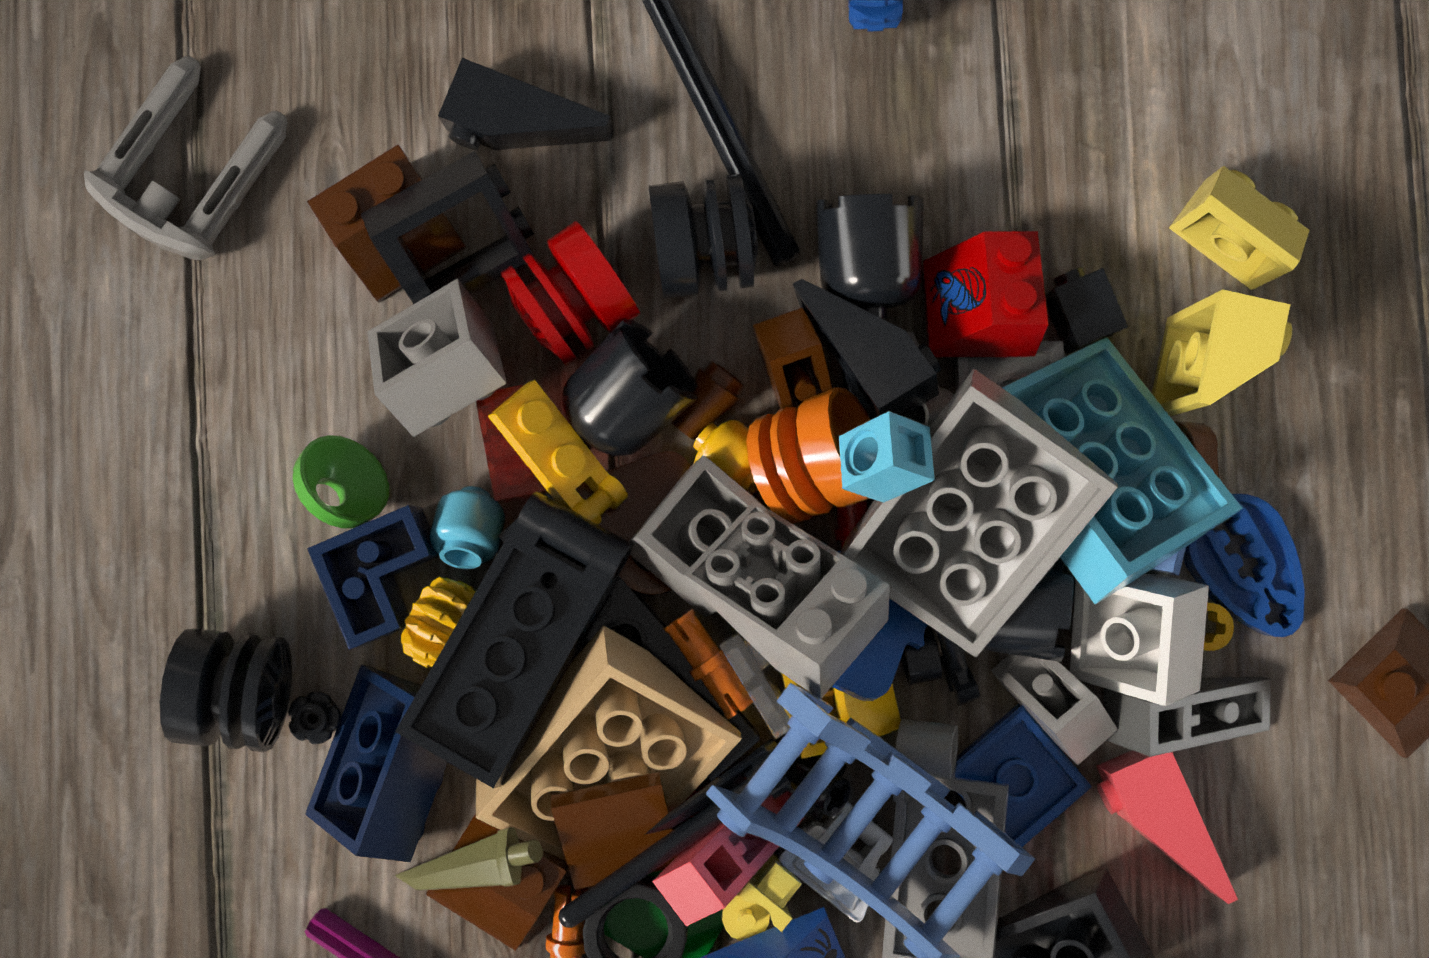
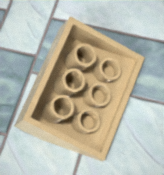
(606, 723)

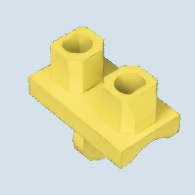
(760, 899)

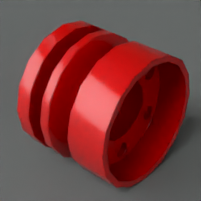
(570, 293)

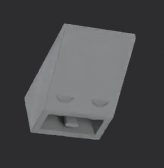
(791, 597)

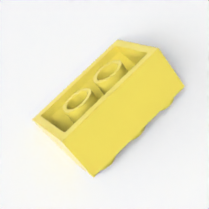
(1218, 348)

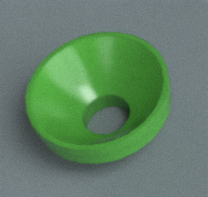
(350, 472)

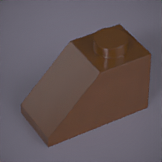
(792, 358)

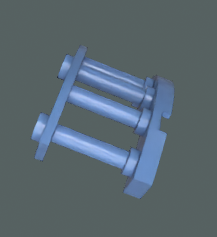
(891, 775)

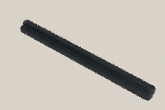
(722, 128)

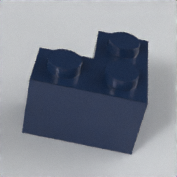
(361, 568)

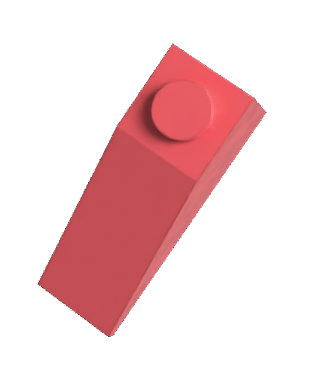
(1160, 807)
(715, 869)

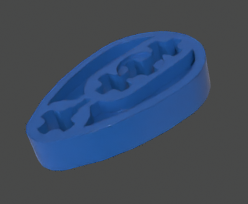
(1276, 577)

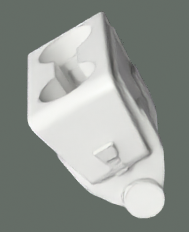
(865, 861)

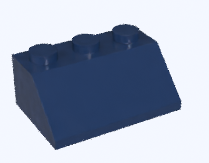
(374, 781)

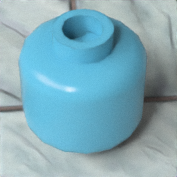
(467, 527)

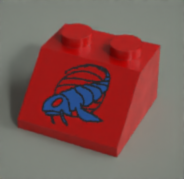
(986, 297)

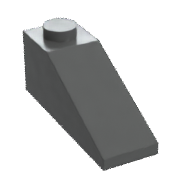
(1216, 713)

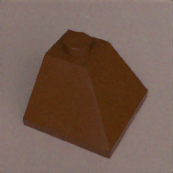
(1391, 682)
(502, 910)

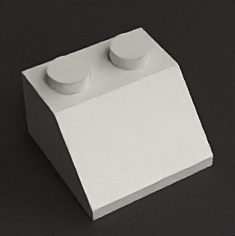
(1142, 638)

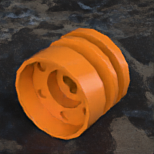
(798, 455)

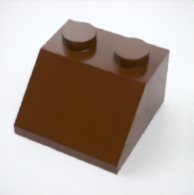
(340, 215)

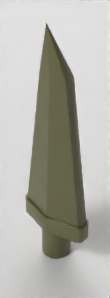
(480, 864)

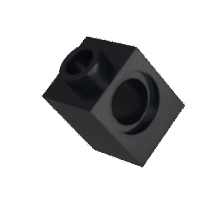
(1084, 308)

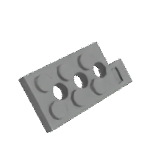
(975, 931)

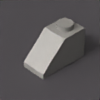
(1057, 703)

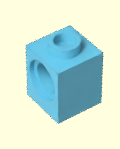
(886, 457)

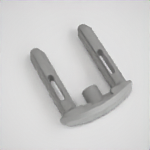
(137, 141)

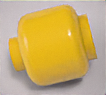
(728, 450)

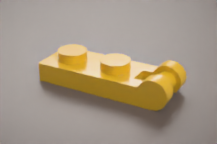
(556, 452)

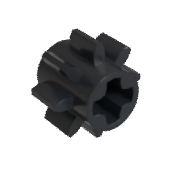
(832, 798)

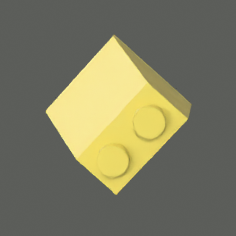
(1242, 229)

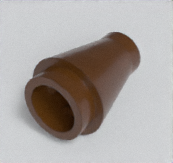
(716, 395)

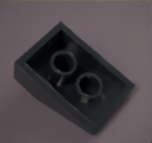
(1073, 922)

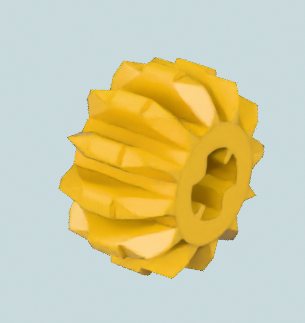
(434, 619)

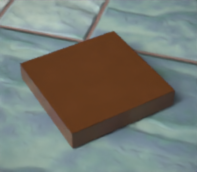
(607, 825)

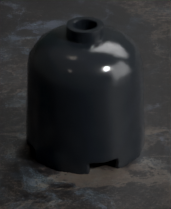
(871, 250)
(626, 392)
(1037, 620)

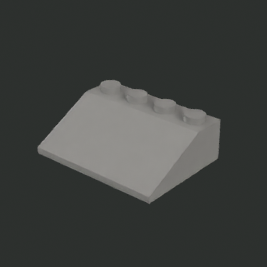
(988, 524)

